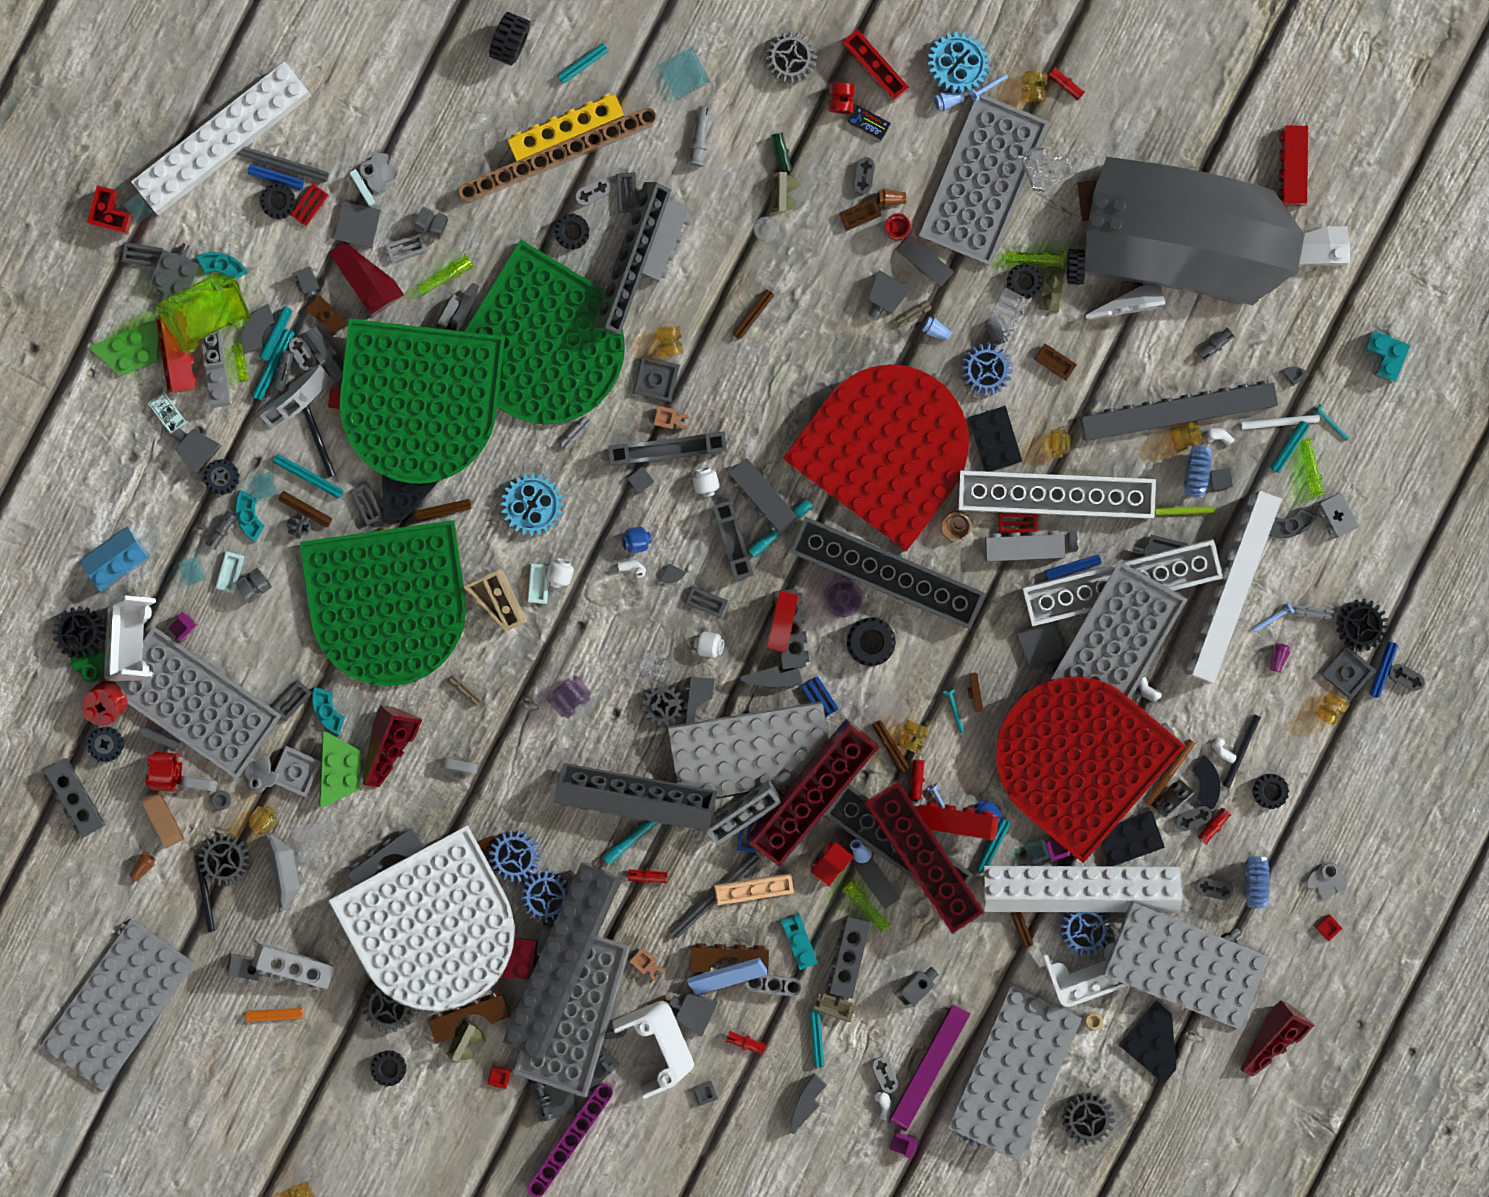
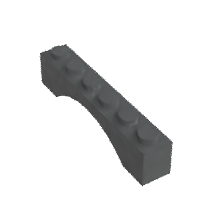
(667, 449)

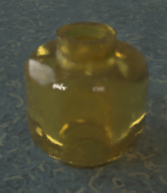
(1057, 442)
(263, 820)

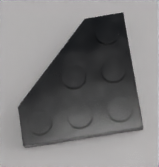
(402, 497)
(1153, 1042)

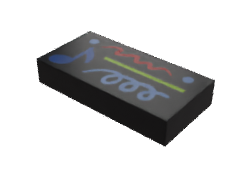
(869, 122)

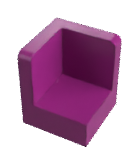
(183, 626)
(1056, 850)
(903, 1144)

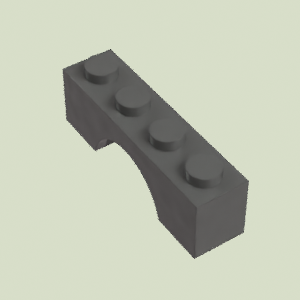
(733, 540)
(699, 690)
(406, 844)

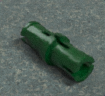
(781, 152)

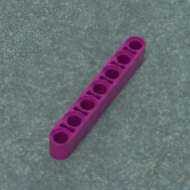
(929, 1067)
(566, 1148)

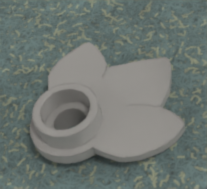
(380, 172)
(261, 772)
(1327, 883)

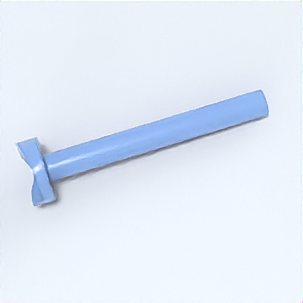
(975, 94)
(1274, 617)
(935, 793)

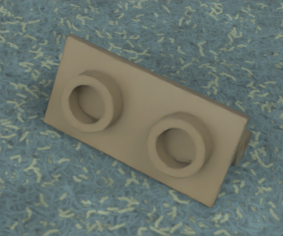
(828, 1005)

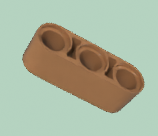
(162, 818)

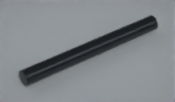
(318, 441)
(1242, 750)
(205, 895)

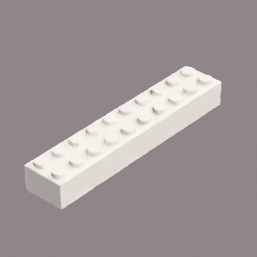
(221, 138)
(1056, 494)
(1234, 587)
(1079, 591)
(1080, 888)

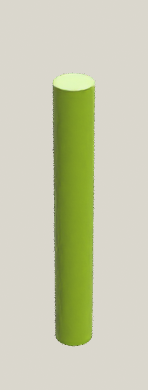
(1184, 510)

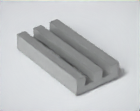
(393, 260)

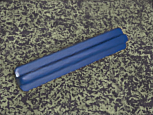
(275, 177)
(1073, 567)
(1383, 669)

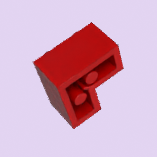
(104, 214)
(831, 863)

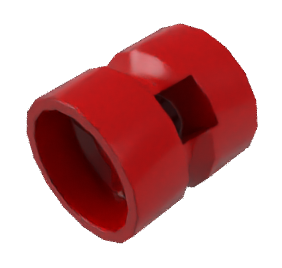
(841, 91)
(897, 227)

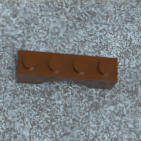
(704, 957)
(493, 1009)

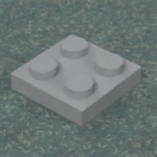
(297, 771)

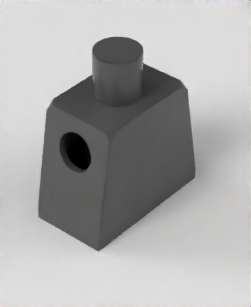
(886, 295)
(195, 448)
(238, 967)
(911, 993)
(694, 1011)

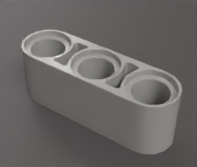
(781, 990)

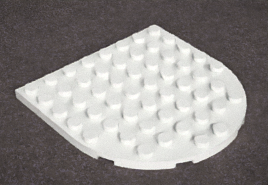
(431, 925)

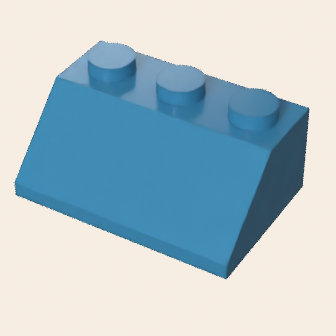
(114, 559)

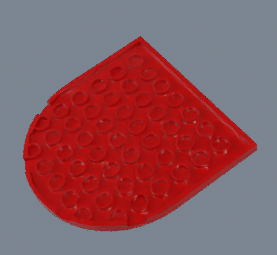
(886, 448)
(1080, 758)

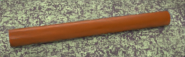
(1170, 772)

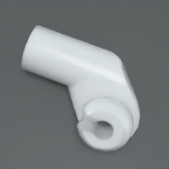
(1219, 433)
(634, 566)
(1148, 692)
(1223, 753)
(886, 1104)

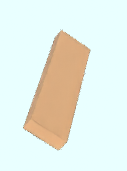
(753, 889)

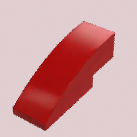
(782, 621)

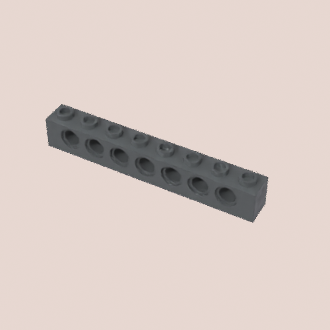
(632, 258)

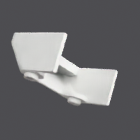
(125, 639)
(1084, 983)
(661, 1021)

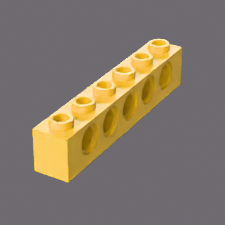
(571, 116)

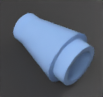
(946, 100)
(935, 329)
(860, 851)

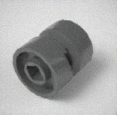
(432, 223)
(253, 585)

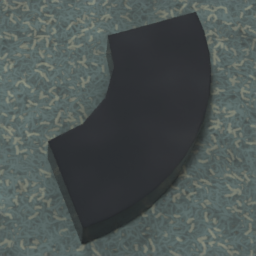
(1209, 782)

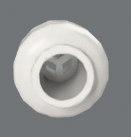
(705, 481)
(560, 573)
(709, 644)

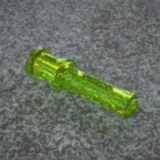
(1045, 259)
(453, 270)
(1313, 477)
(859, 898)

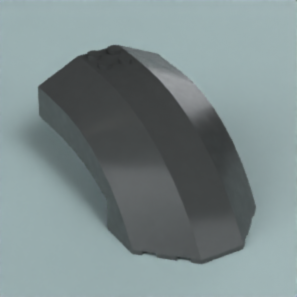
(1190, 232)

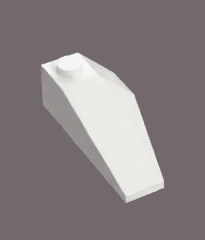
(1140, 299)

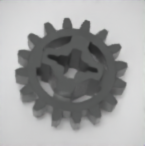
(651, 707)

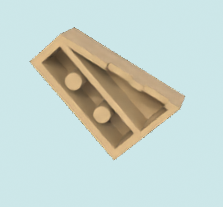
(498, 599)

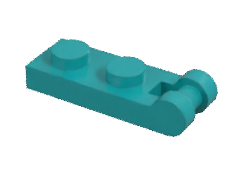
(799, 942)

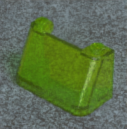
(203, 310)

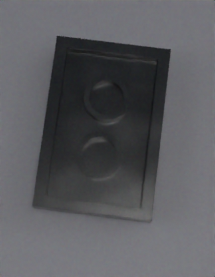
(995, 439)
(1132, 839)

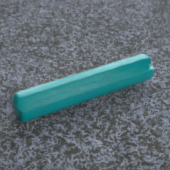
(583, 63)
(276, 333)
(1290, 446)
(993, 845)
(816, 1034)

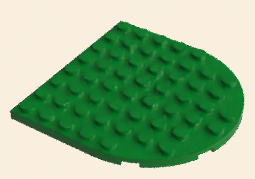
(551, 354)
(419, 397)
(387, 600)

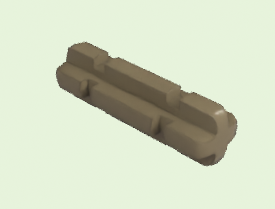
(912, 314)
(465, 690)

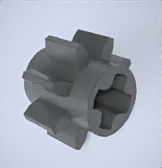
(298, 525)

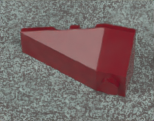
(368, 281)
(388, 738)
(1279, 1030)

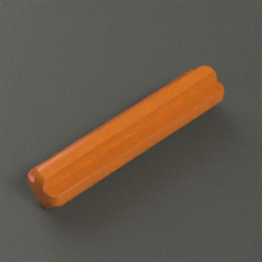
(274, 1014)

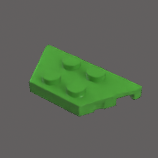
(130, 349)
(338, 769)

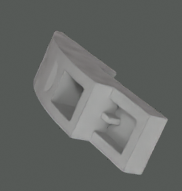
(216, 370)
(297, 397)

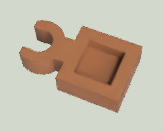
(667, 418)
(645, 962)

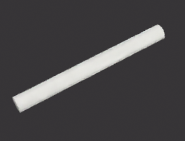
(1279, 422)

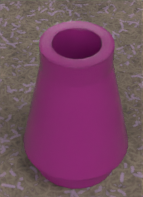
(1279, 655)

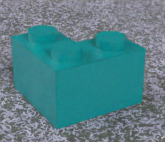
(1392, 354)

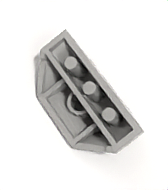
(285, 870)

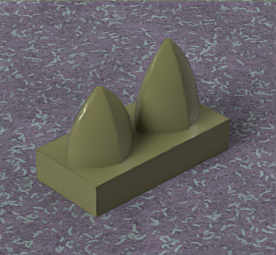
(781, 185)
(1051, 291)
(466, 1034)

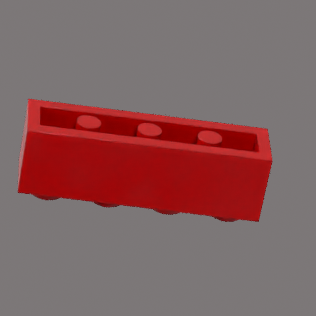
(875, 66)
(1294, 165)
(175, 362)
(959, 822)

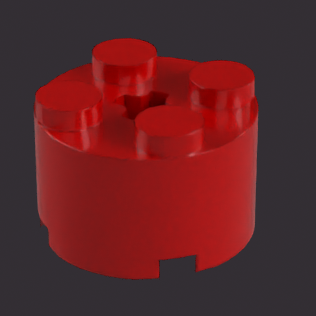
(104, 703)
(163, 771)

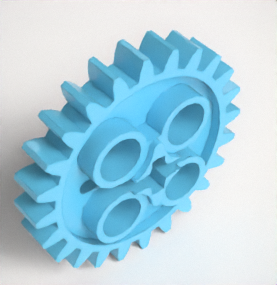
(944, 52)
(517, 495)

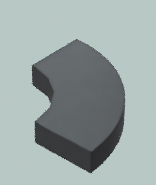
(464, 307)
(255, 329)
(1293, 525)

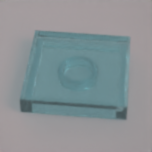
(684, 73)

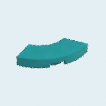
(221, 263)
(247, 517)
(326, 712)

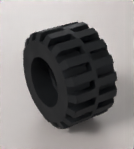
(509, 38)
(855, 649)

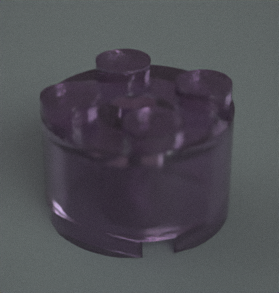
(853, 600)
(569, 696)

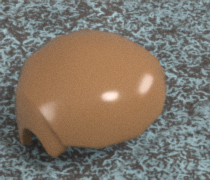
(956, 525)

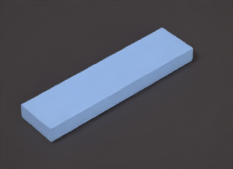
(727, 976)

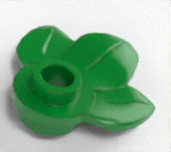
(94, 662)

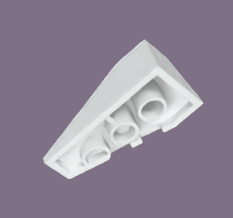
(1326, 247)

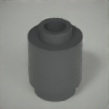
(996, 335)

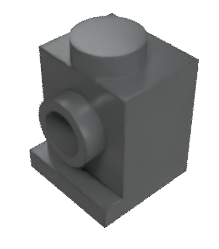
(306, 282)

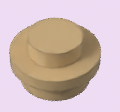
(1093, 1020)

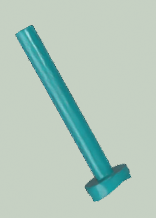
(1319, 410)
(954, 708)

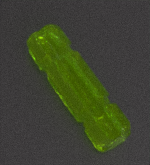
(240, 362)

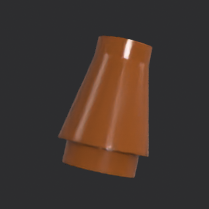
(890, 197)
(143, 864)

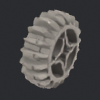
(782, 55)

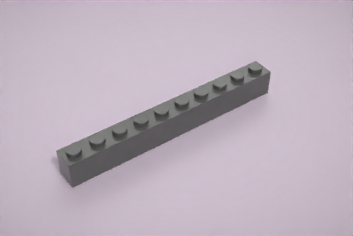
(1179, 411)

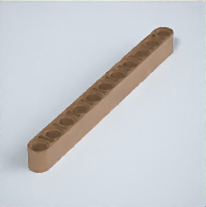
(565, 147)

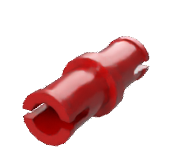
(1066, 84)
(917, 779)
(1214, 826)
(647, 876)
(745, 1042)

